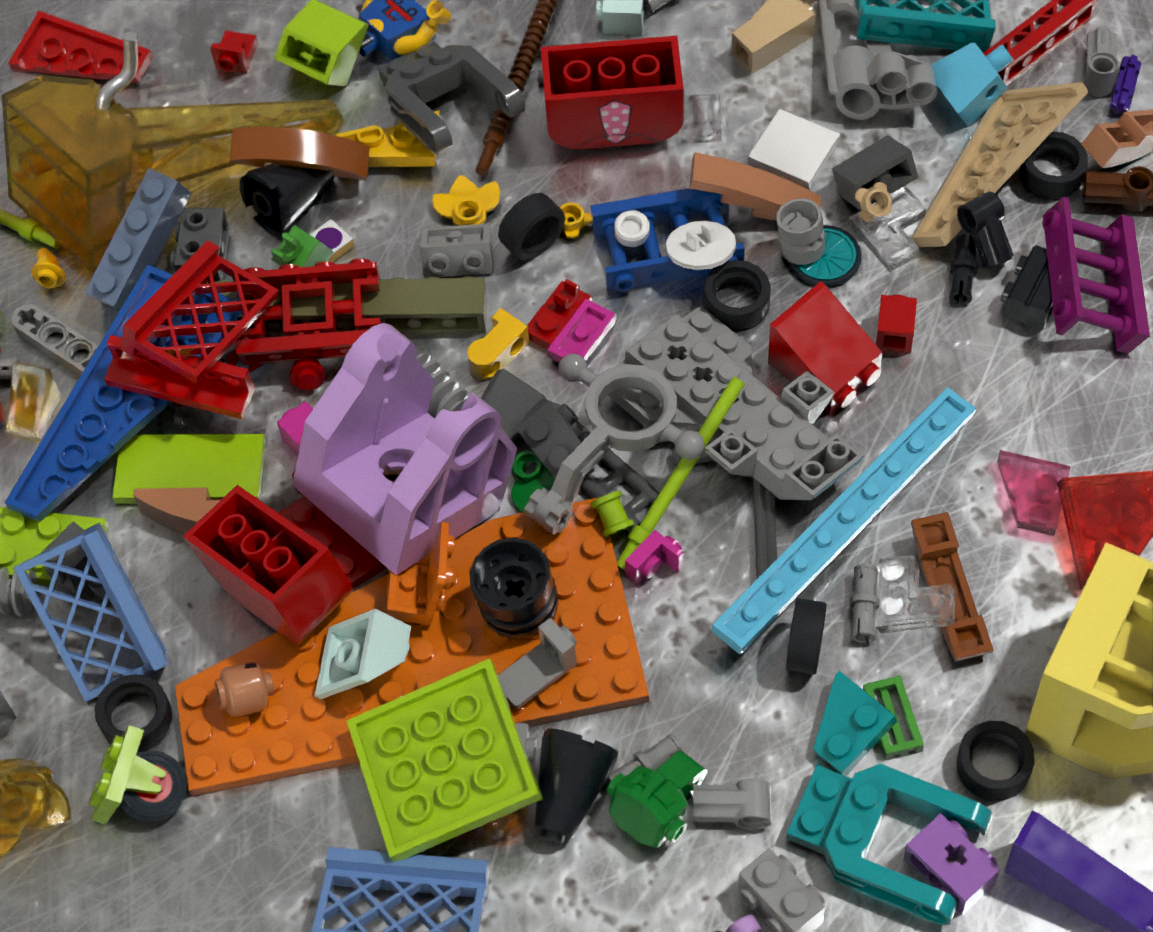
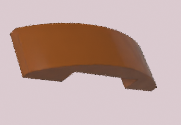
(299, 148)
(941, 565)

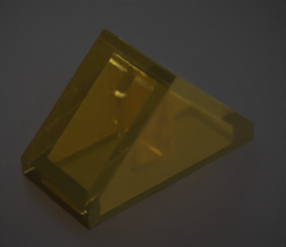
(31, 400)

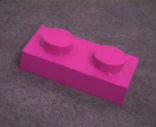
(583, 331)

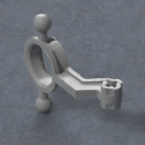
(554, 507)

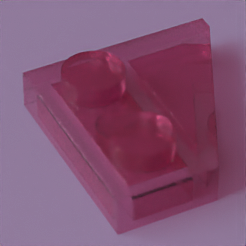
(1033, 490)

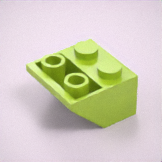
(322, 43)

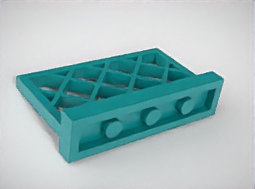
(925, 26)

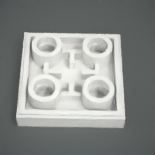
(794, 148)

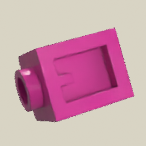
(649, 557)

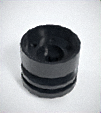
(514, 587)

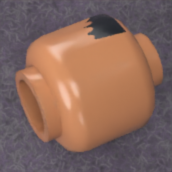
(243, 689)

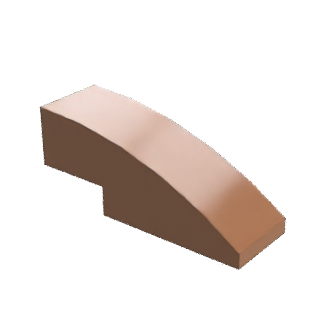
(1121, 140)
(174, 507)

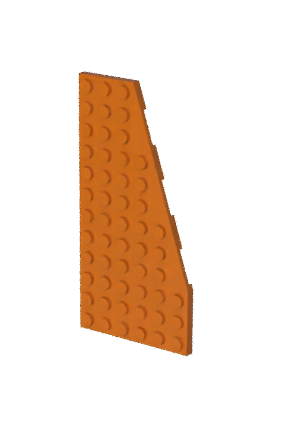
(312, 733)

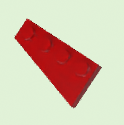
(73, 50)

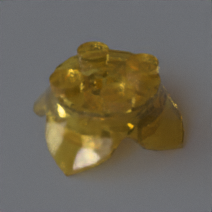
(28, 799)

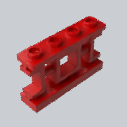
(309, 339)

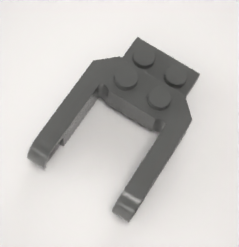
(434, 72)

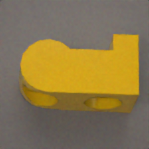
(498, 347)

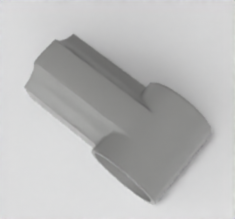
(1101, 62)
(744, 803)

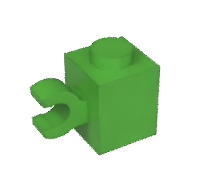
(300, 249)

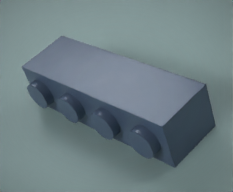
(138, 238)

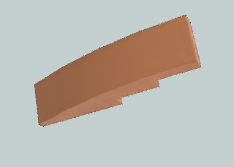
(745, 185)

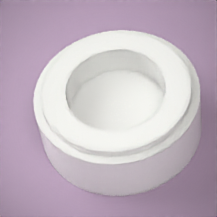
(631, 228)

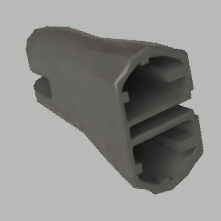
(512, 400)

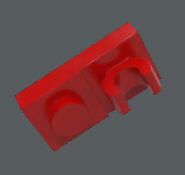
(556, 313)

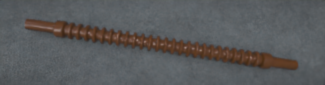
(520, 72)

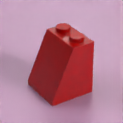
(827, 342)

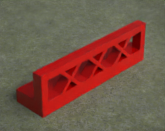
(1045, 38)
(221, 390)

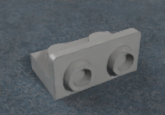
(456, 250)

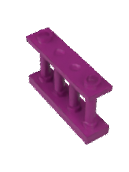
(1120, 264)

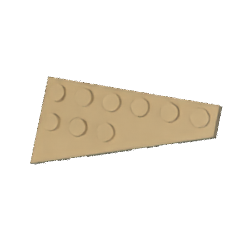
(995, 151)

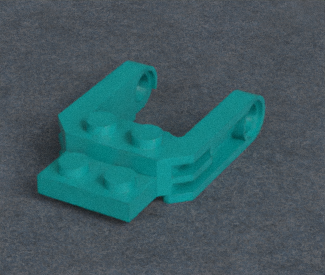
(842, 818)

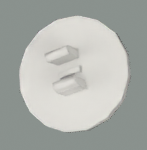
(701, 245)

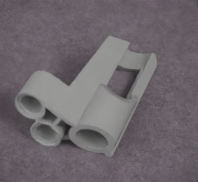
(871, 74)

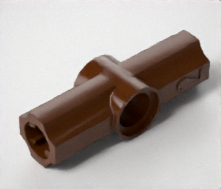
(1129, 189)

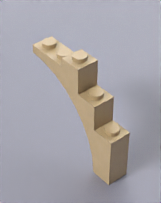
(773, 32)

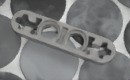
(47, 325)

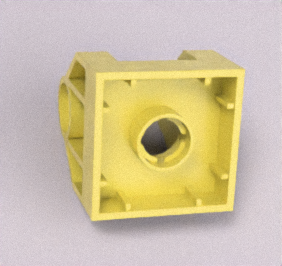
(1100, 678)

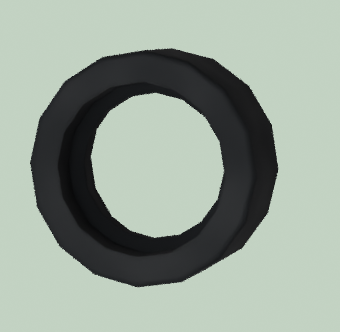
(1056, 186)
(531, 226)
(737, 272)
(806, 636)
(131, 686)
(995, 732)

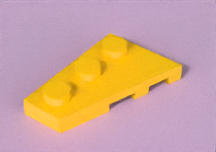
(392, 146)

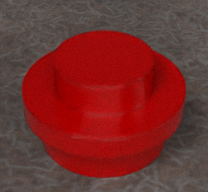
(307, 373)

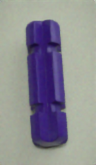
(1125, 84)

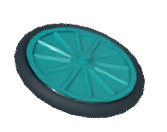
(837, 263)

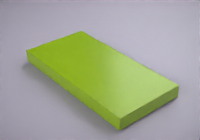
(190, 462)

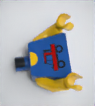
(400, 26)

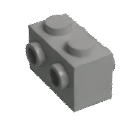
(780, 895)

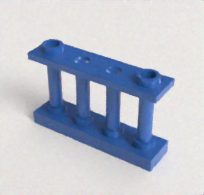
(659, 209)

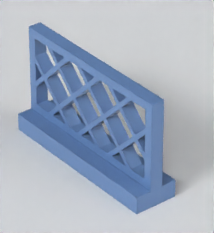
(122, 596)
(416, 874)

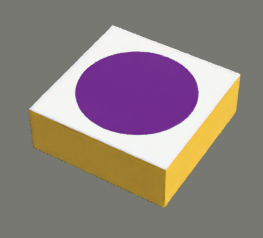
(334, 238)

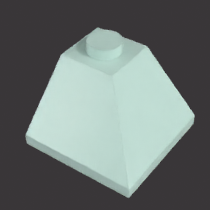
(361, 651)

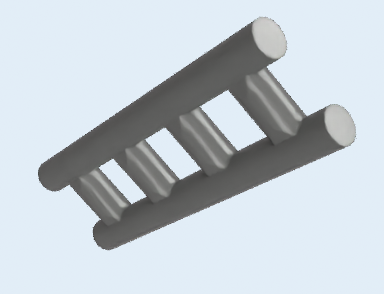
(621, 473)

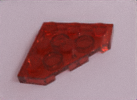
(1106, 510)

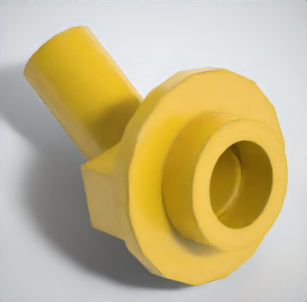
(47, 270)

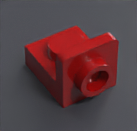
(234, 52)

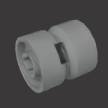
(801, 231)

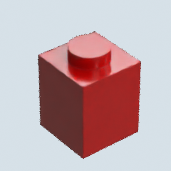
(896, 323)

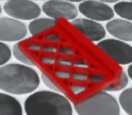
(172, 300)

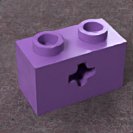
(948, 840)

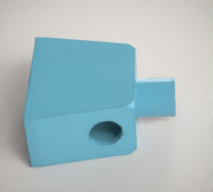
(972, 79)

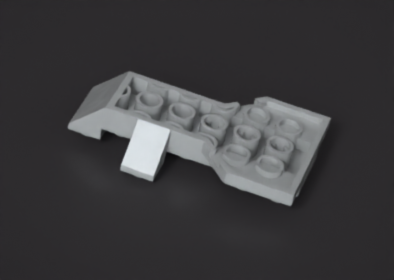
(760, 432)

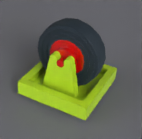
(144, 783)

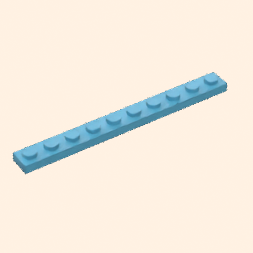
(842, 521)

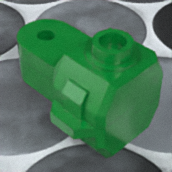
(652, 801)

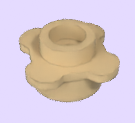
(883, 201)

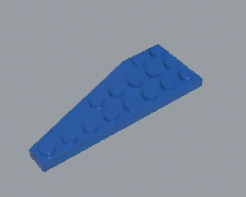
(96, 416)

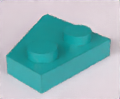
(850, 725)

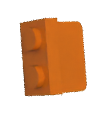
(420, 588)

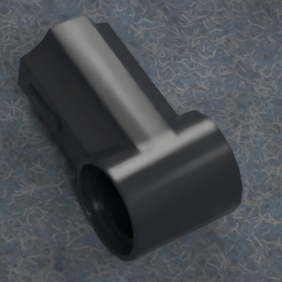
(983, 220)

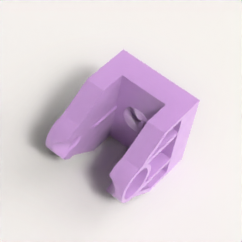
(378, 426)

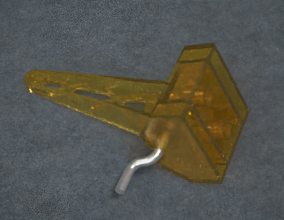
(77, 156)

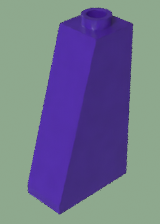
(1078, 877)

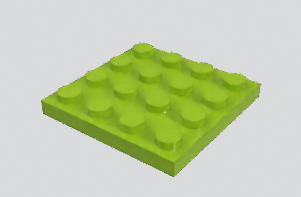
(443, 760)

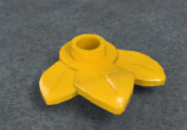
(467, 200)

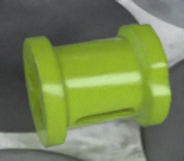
(612, 513)

